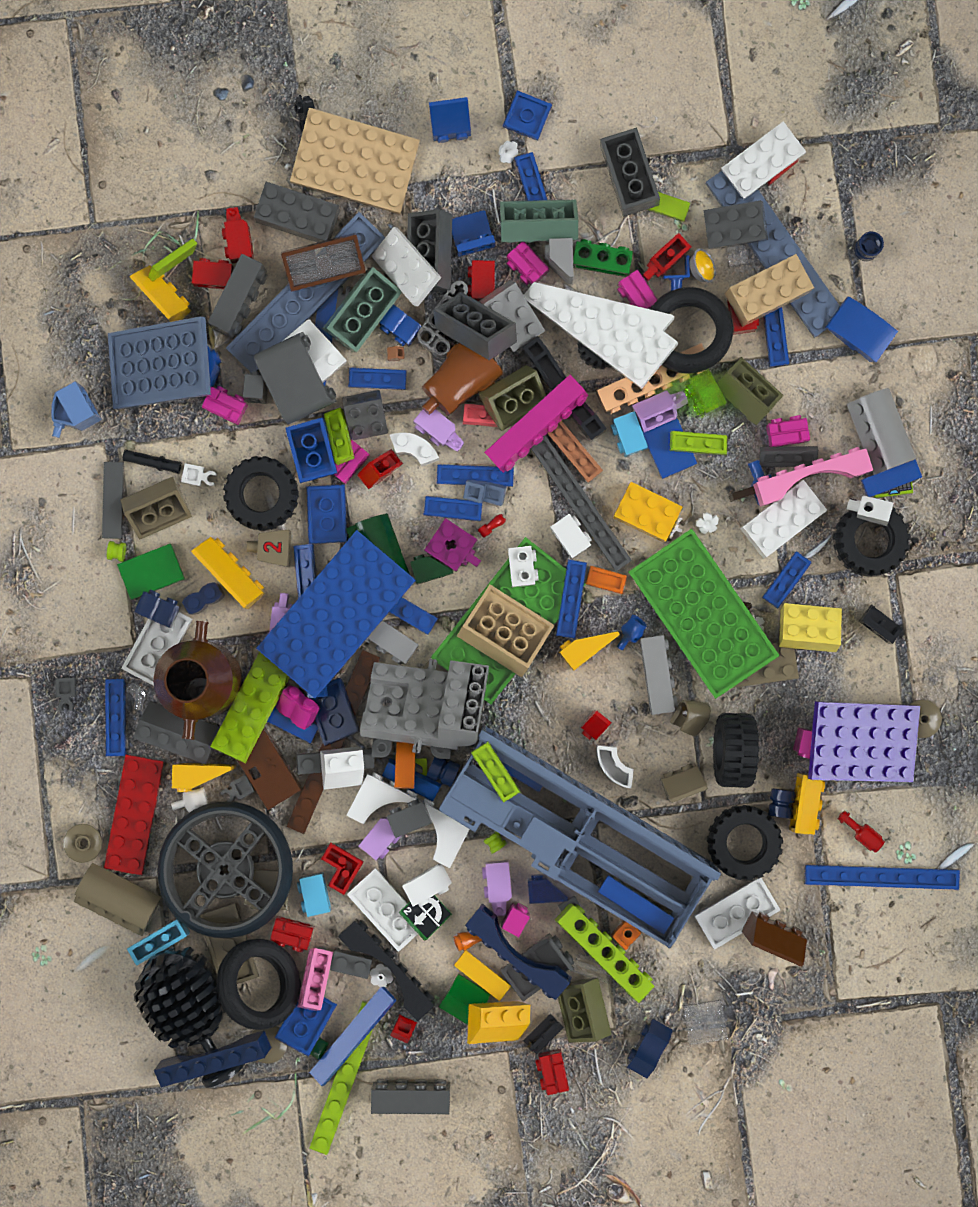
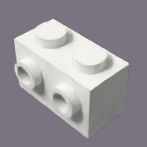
(571, 536)
(522, 567)

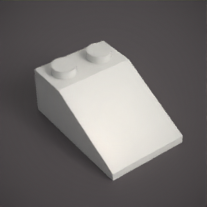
(322, 351)

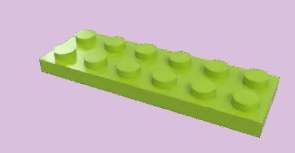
(250, 709)

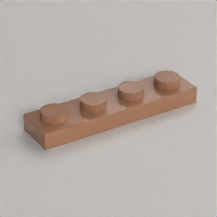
(575, 452)

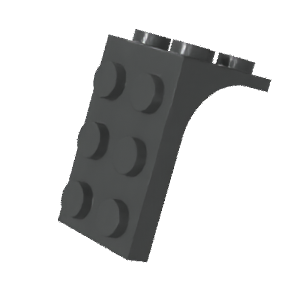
(545, 951)

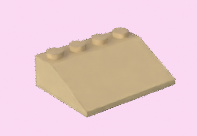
(505, 630)

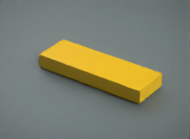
(482, 975)

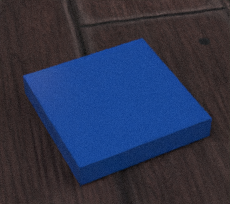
(527, 115)

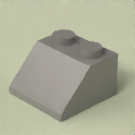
(560, 257)

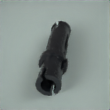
(159, 463)

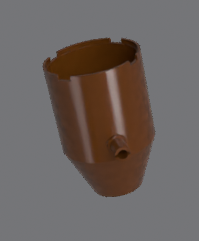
(222, 675)

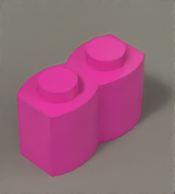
(297, 707)

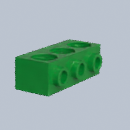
(609, 266)

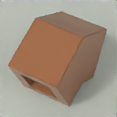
(395, 353)

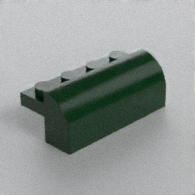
(382, 535)

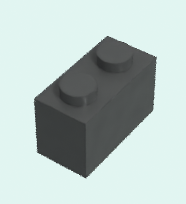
(255, 388)
(408, 819)
(351, 963)

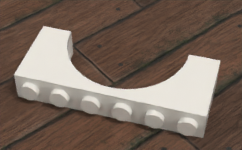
(377, 793)

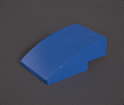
(861, 329)

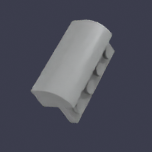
(881, 430)

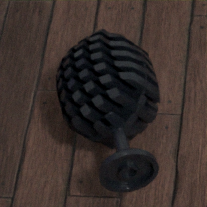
(182, 1003)

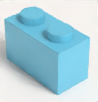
(629, 434)
(314, 894)

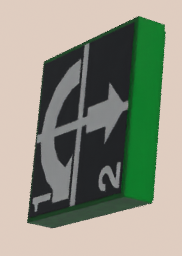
(427, 918)

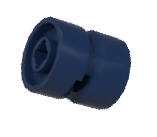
(869, 246)
(443, 770)
(781, 803)

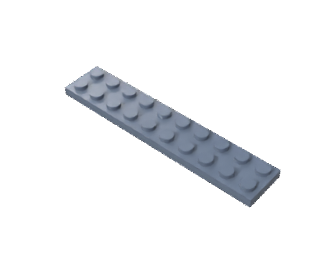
(293, 308)
(814, 308)

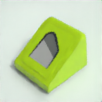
(421, 766)

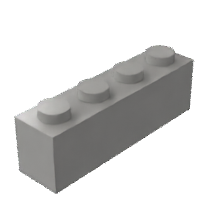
(392, 641)
(657, 675)

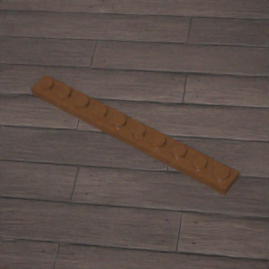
(314, 784)

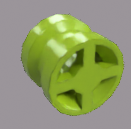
(116, 551)
(495, 842)

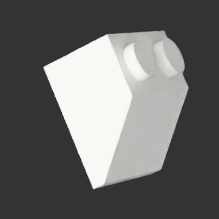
(342, 767)

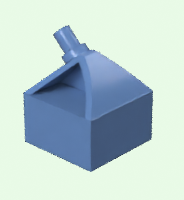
(72, 409)

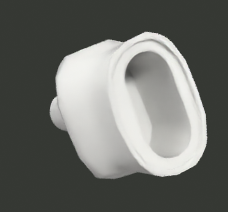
(191, 800)

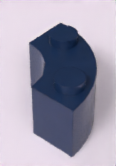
(649, 1048)

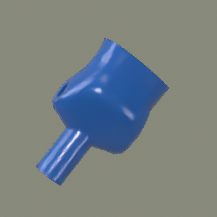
(632, 631)

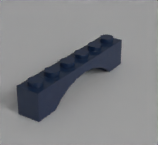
(548, 977)
(183, 1068)

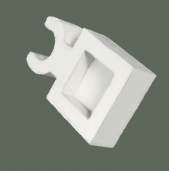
(195, 475)

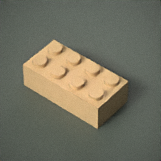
(769, 290)

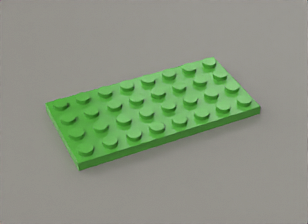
(542, 598)
(703, 613)

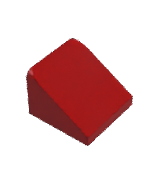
(403, 1029)

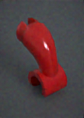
(487, 529)

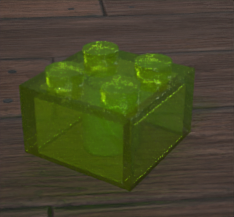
(704, 393)

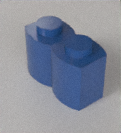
(400, 325)

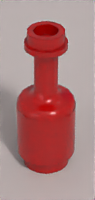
(864, 834)

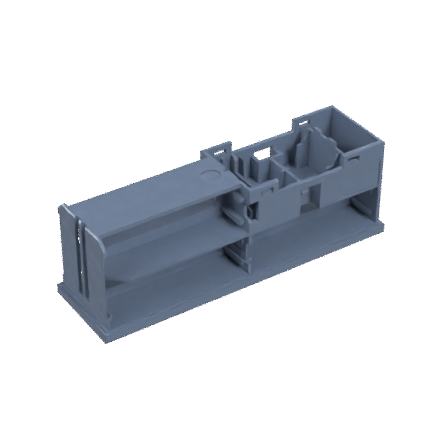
(559, 842)

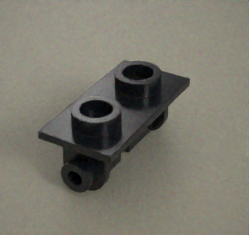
(301, 107)
(543, 1034)

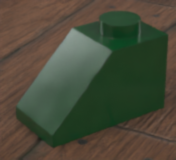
(428, 569)

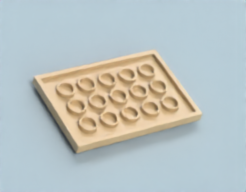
(354, 161)

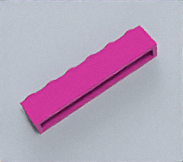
(536, 424)

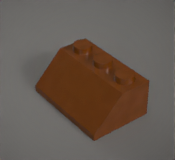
(775, 937)

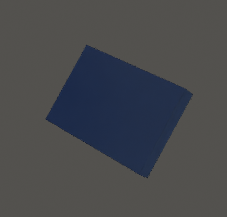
(335, 714)

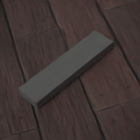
(112, 493)

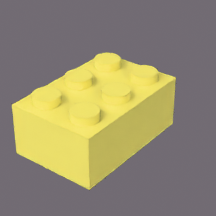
(810, 627)

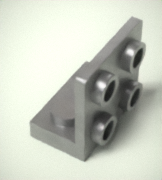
(365, 415)

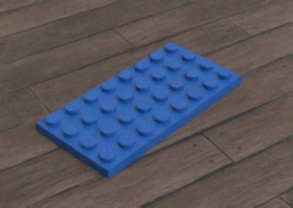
(336, 614)

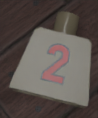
(272, 547)

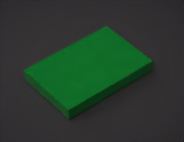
(151, 571)

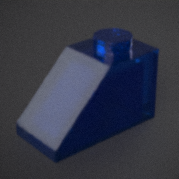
(544, 891)

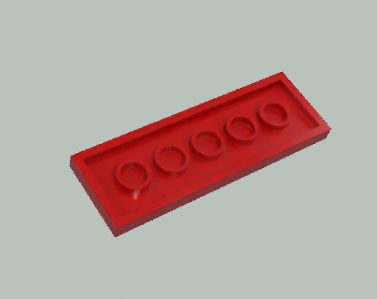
(134, 814)

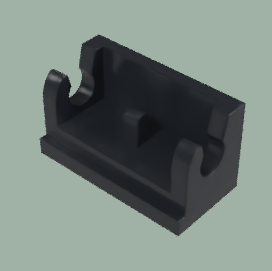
(880, 624)

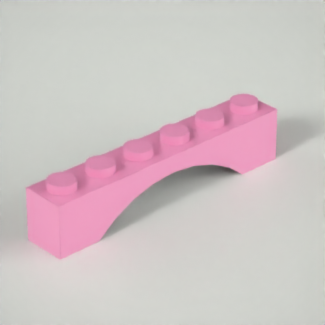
(849, 465)

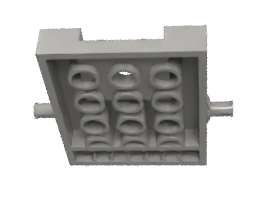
(426, 704)

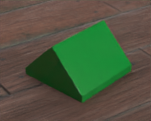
(460, 995)

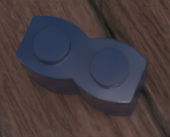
(199, 601)
(158, 609)

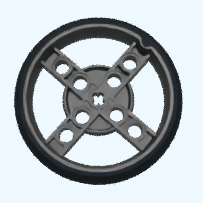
(191, 912)

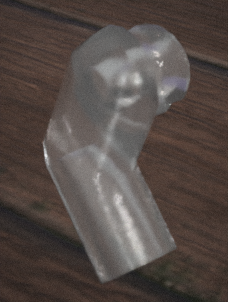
(139, 695)

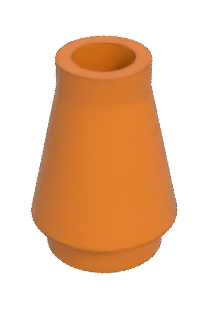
(465, 940)

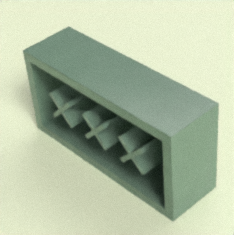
(538, 220)

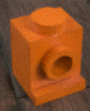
(618, 934)

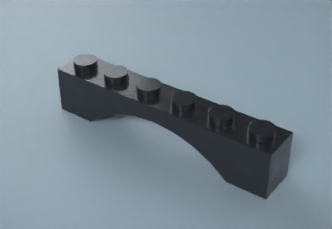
(552, 375)
(359, 939)

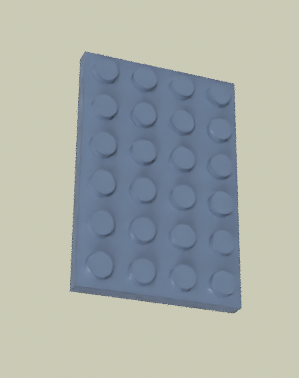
(159, 363)

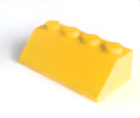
(228, 572)

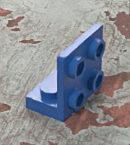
(472, 233)

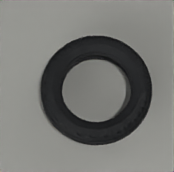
(718, 312)
(227, 984)

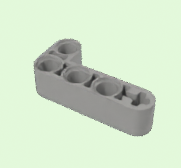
(428, 327)

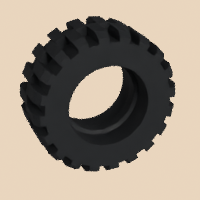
(242, 475)
(871, 566)
(735, 750)
(766, 857)

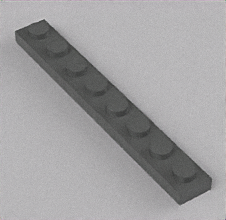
(581, 504)

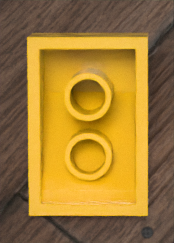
(580, 650)
(190, 775)

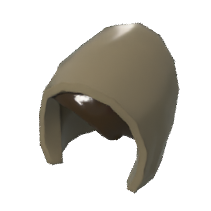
(691, 716)

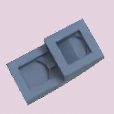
(484, 491)

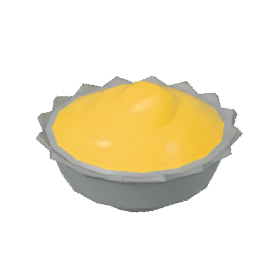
(702, 266)

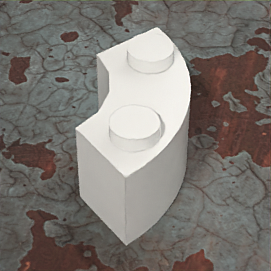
(414, 446)
(612, 766)
(427, 884)

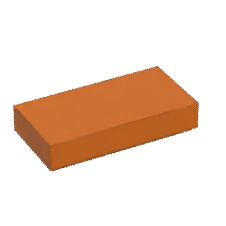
(606, 579)

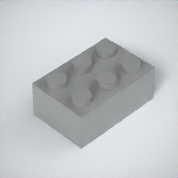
(512, 304)

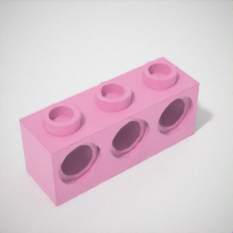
(315, 979)

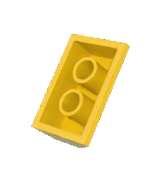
(162, 295)
(806, 805)
(497, 1021)

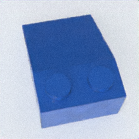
(450, 119)
(311, 450)

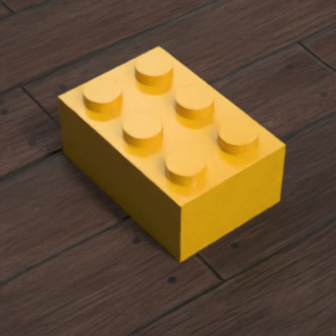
(647, 512)

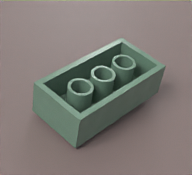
(362, 309)

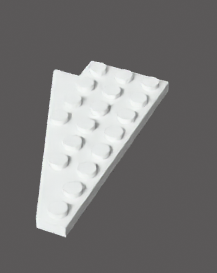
(617, 332)

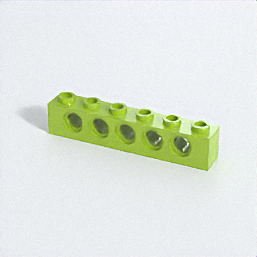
(636, 990)

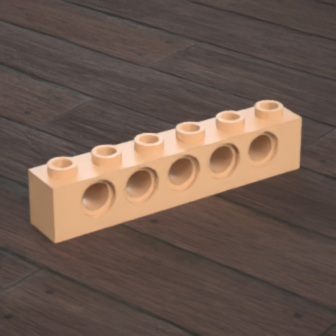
(611, 405)

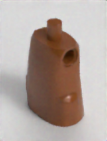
(459, 379)

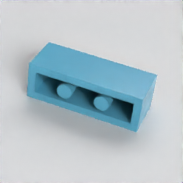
(158, 941)

